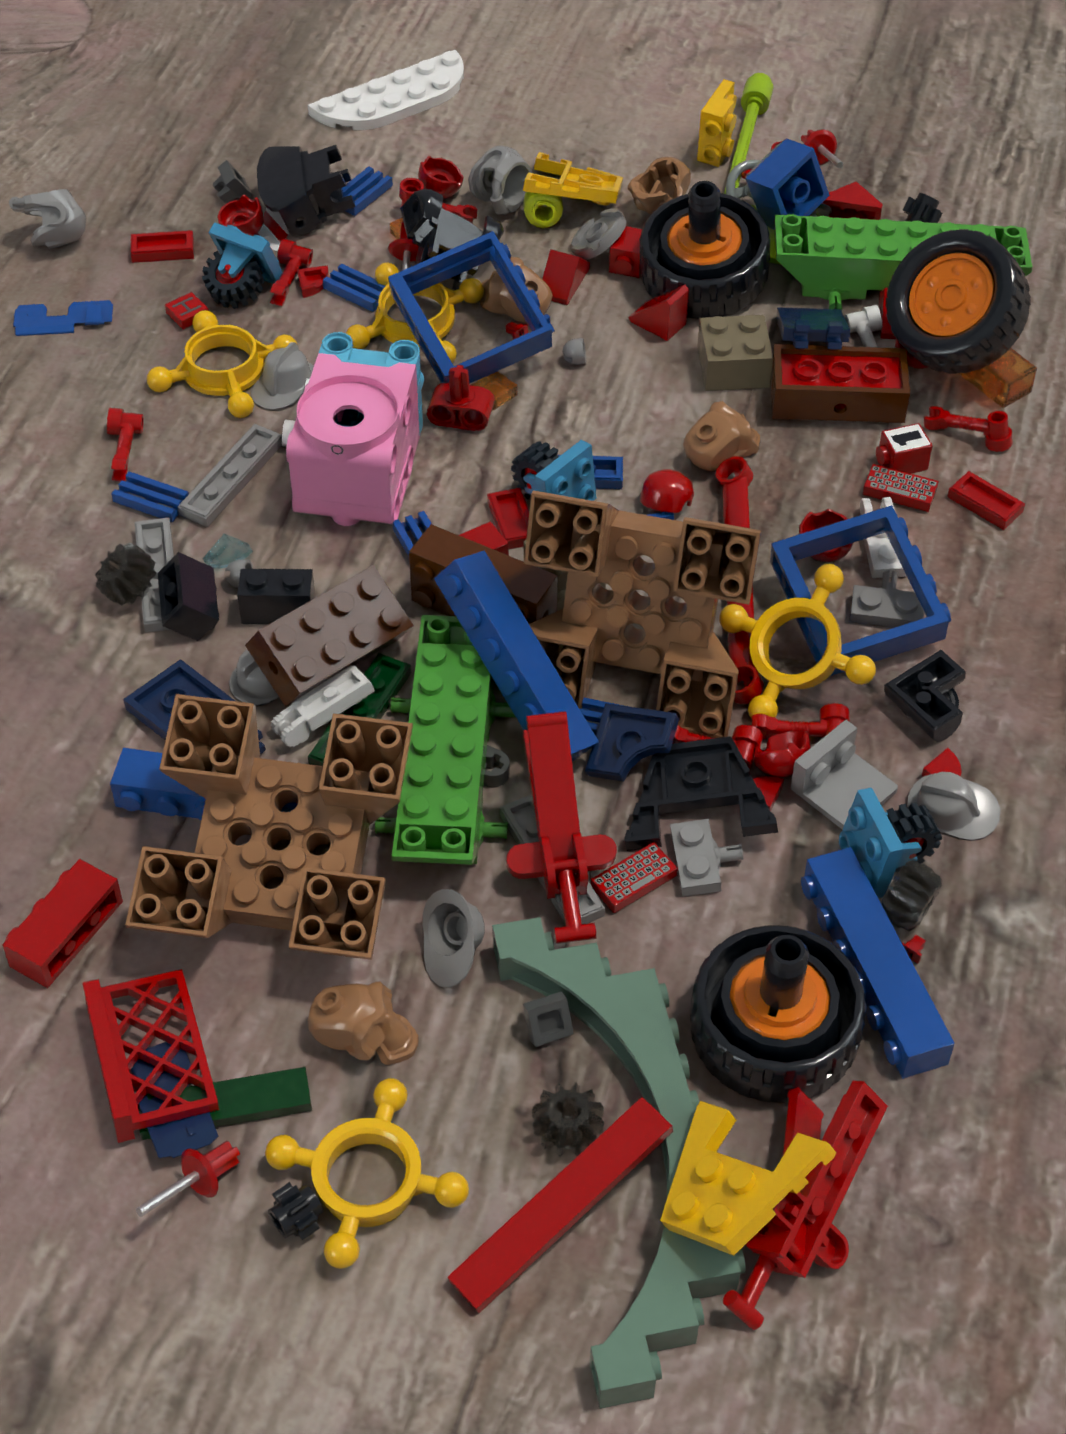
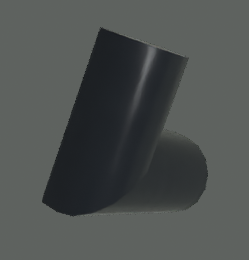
(921, 695)

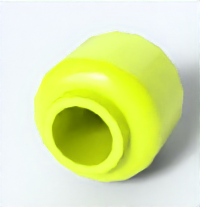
(542, 209)

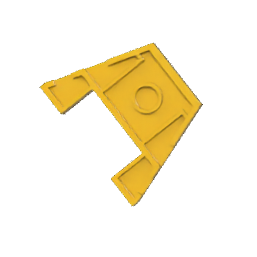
(574, 182)
(727, 1199)

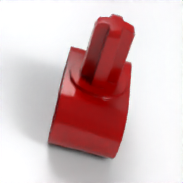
(460, 404)

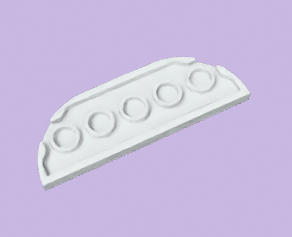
(393, 95)

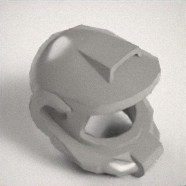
(500, 179)
(60, 214)

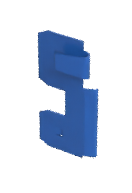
(33, 319)

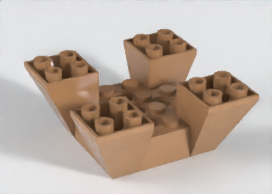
(677, 640)
(321, 897)

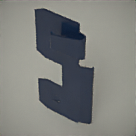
(173, 1137)

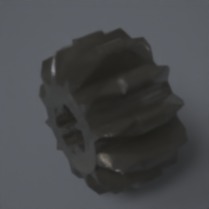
(125, 574)
(911, 895)
(563, 1105)

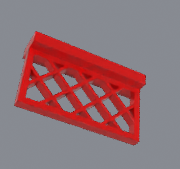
(116, 1067)

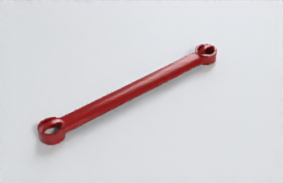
(737, 514)

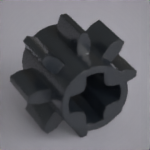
(922, 209)
(295, 1211)

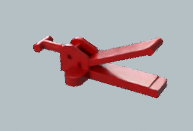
(561, 851)
(803, 1221)

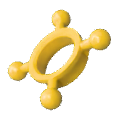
(470, 291)
(223, 382)
(734, 618)
(390, 1096)

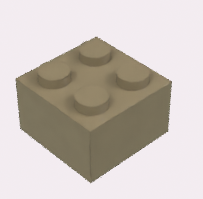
(735, 352)

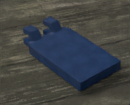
(813, 325)
(155, 699)

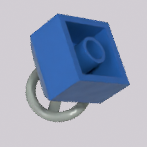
(782, 182)

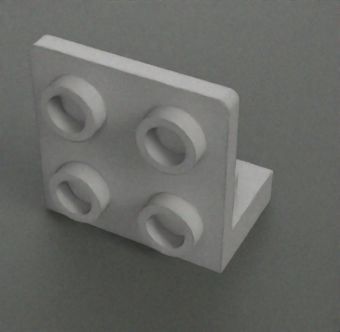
(832, 774)

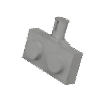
(885, 605)
(700, 857)

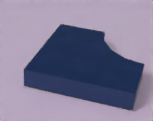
(627, 737)

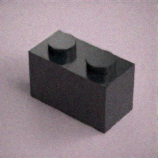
(272, 593)
(188, 596)

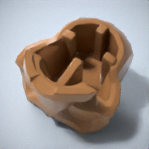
(660, 183)
(499, 301)
(719, 436)
(362, 1022)

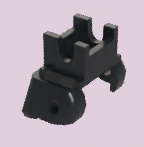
(288, 178)
(440, 230)

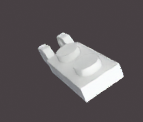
(878, 548)
(319, 704)

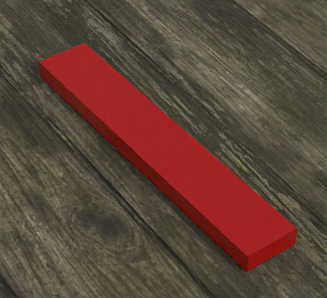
(560, 1204)

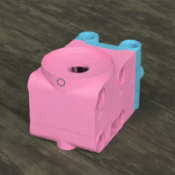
(356, 432)

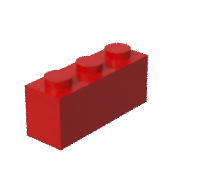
(62, 923)

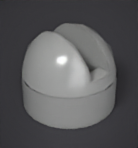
(575, 351)
(234, 568)

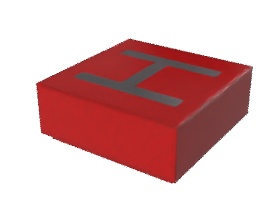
(184, 309)

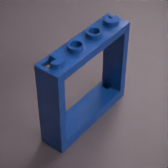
(450, 264)
(845, 532)

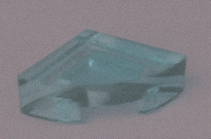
(227, 550)

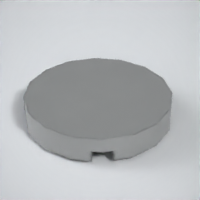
(598, 235)

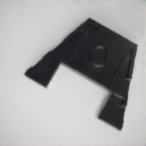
(695, 778)

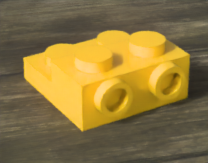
(717, 125)

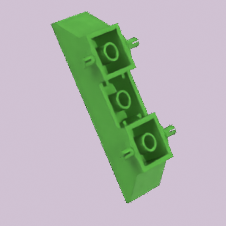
(854, 255)
(446, 759)

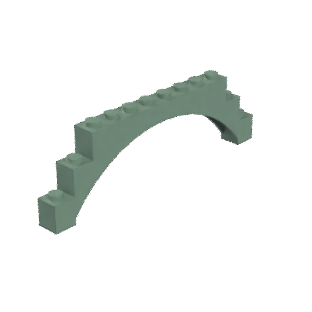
(634, 1024)

